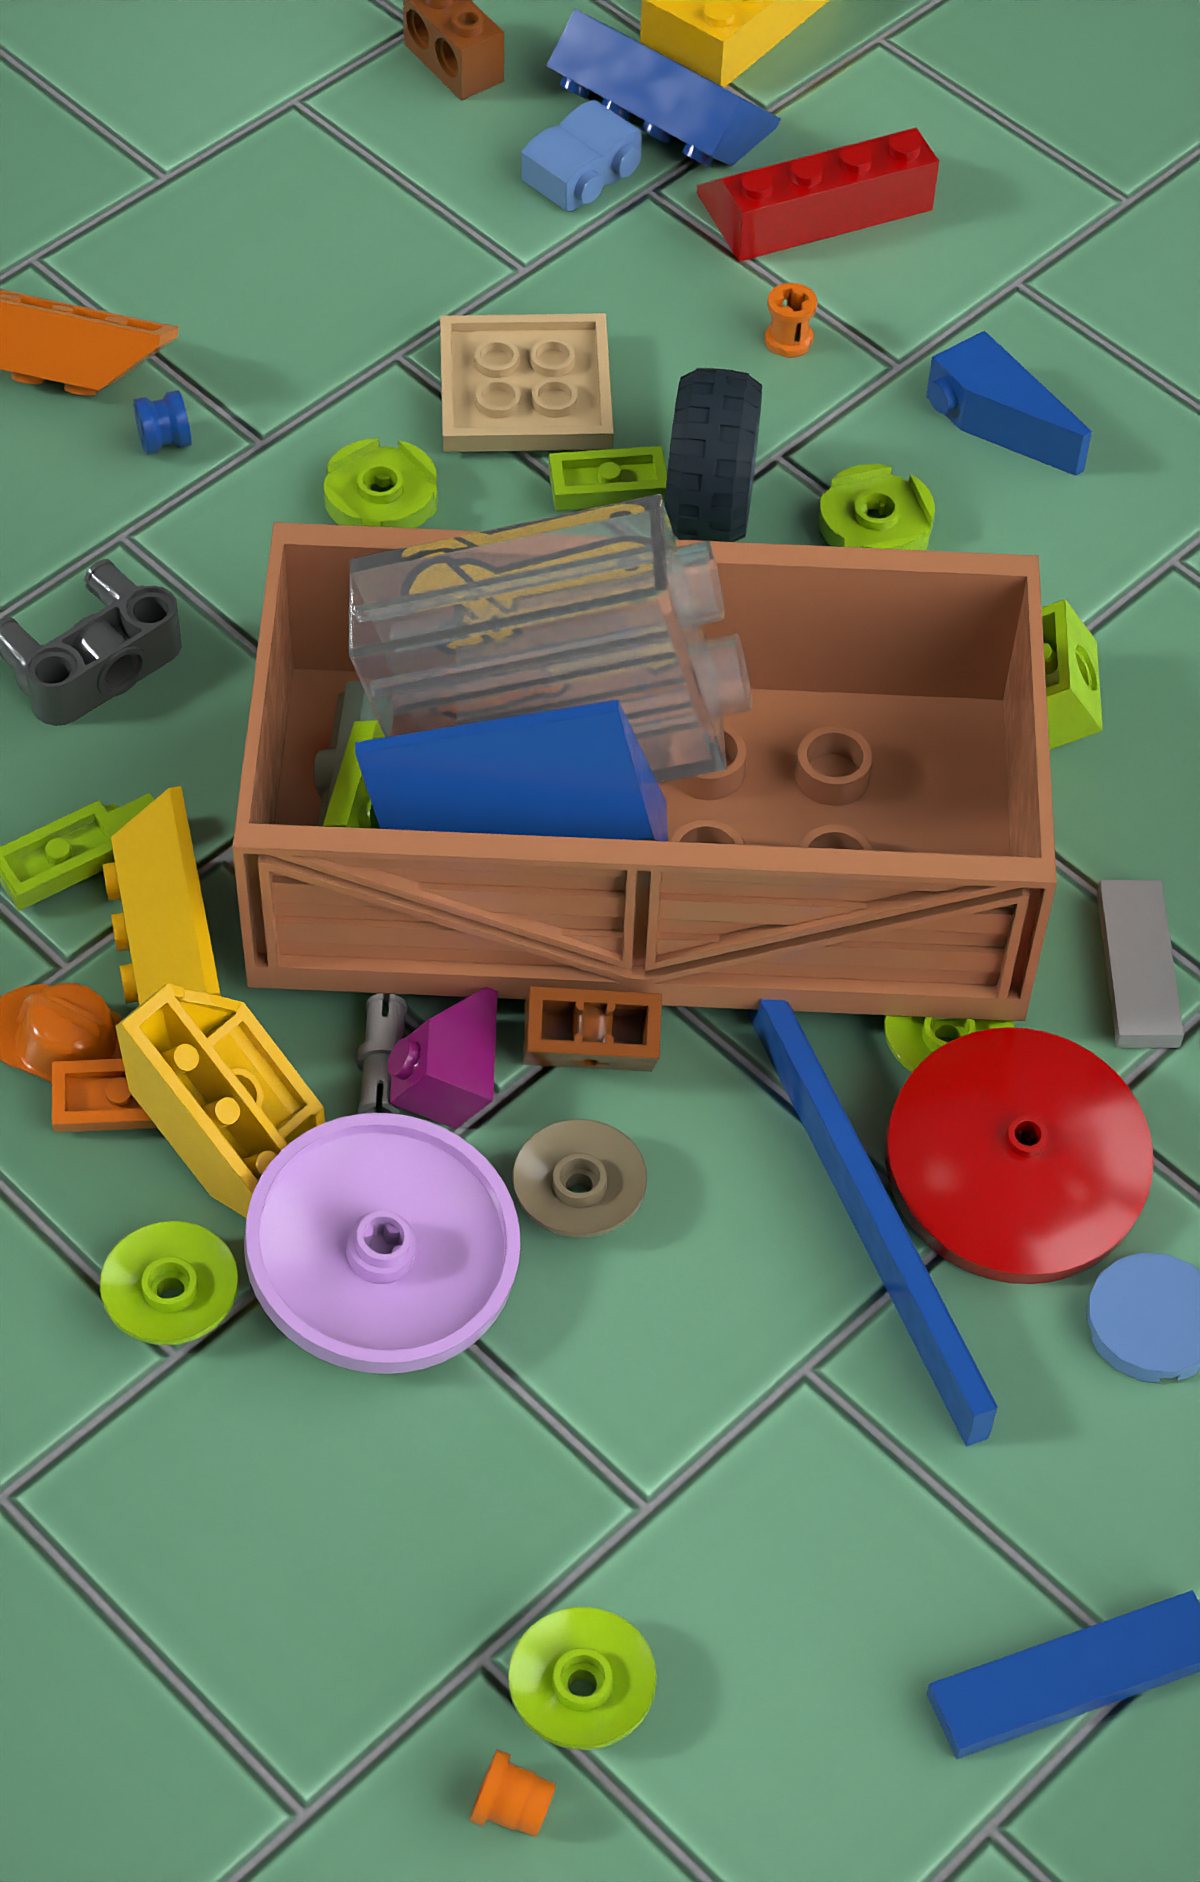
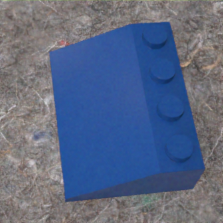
(519, 775)

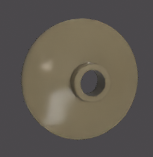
(583, 1155)

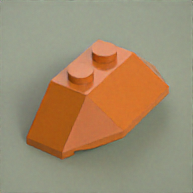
(73, 343)

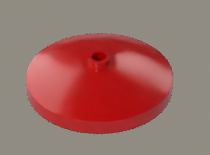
(1010, 1205)

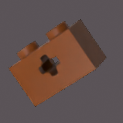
(592, 1029)

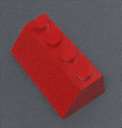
(823, 194)

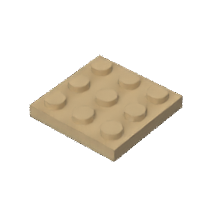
(525, 382)

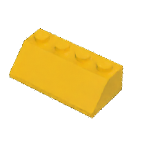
(160, 902)

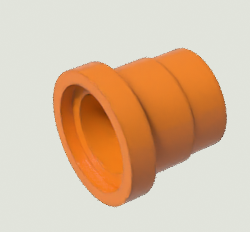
(512, 1796)

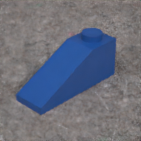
(1005, 404)

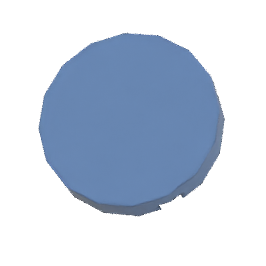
(1147, 1316)

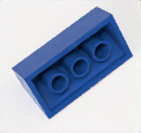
(659, 91)

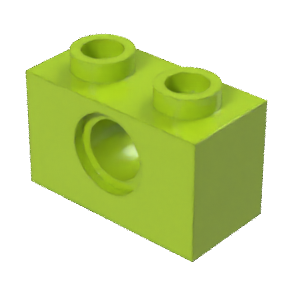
(1070, 676)

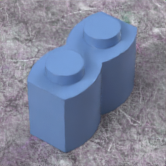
(581, 155)

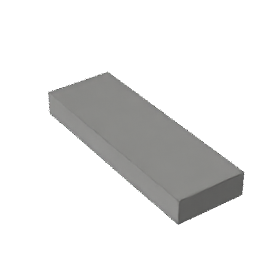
(1139, 964)

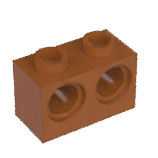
(455, 43)

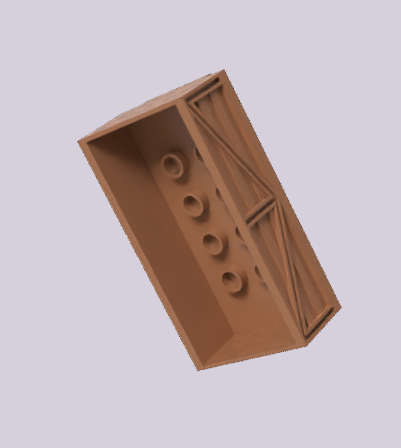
(853, 858)

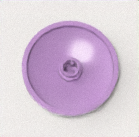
(381, 1243)

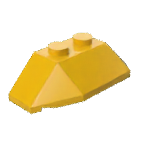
(215, 1088)

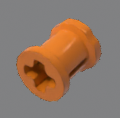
(790, 319)

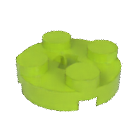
(365, 463)
(871, 486)

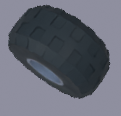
(713, 454)

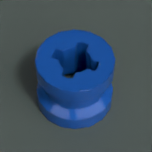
(162, 422)

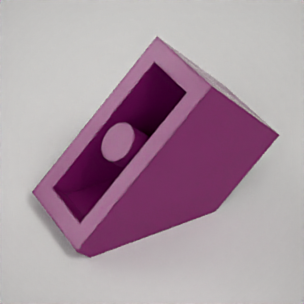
(448, 1062)

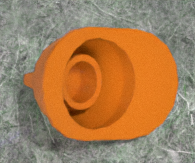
(55, 1025)

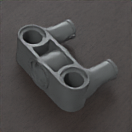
(100, 653)

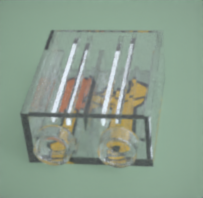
(550, 622)

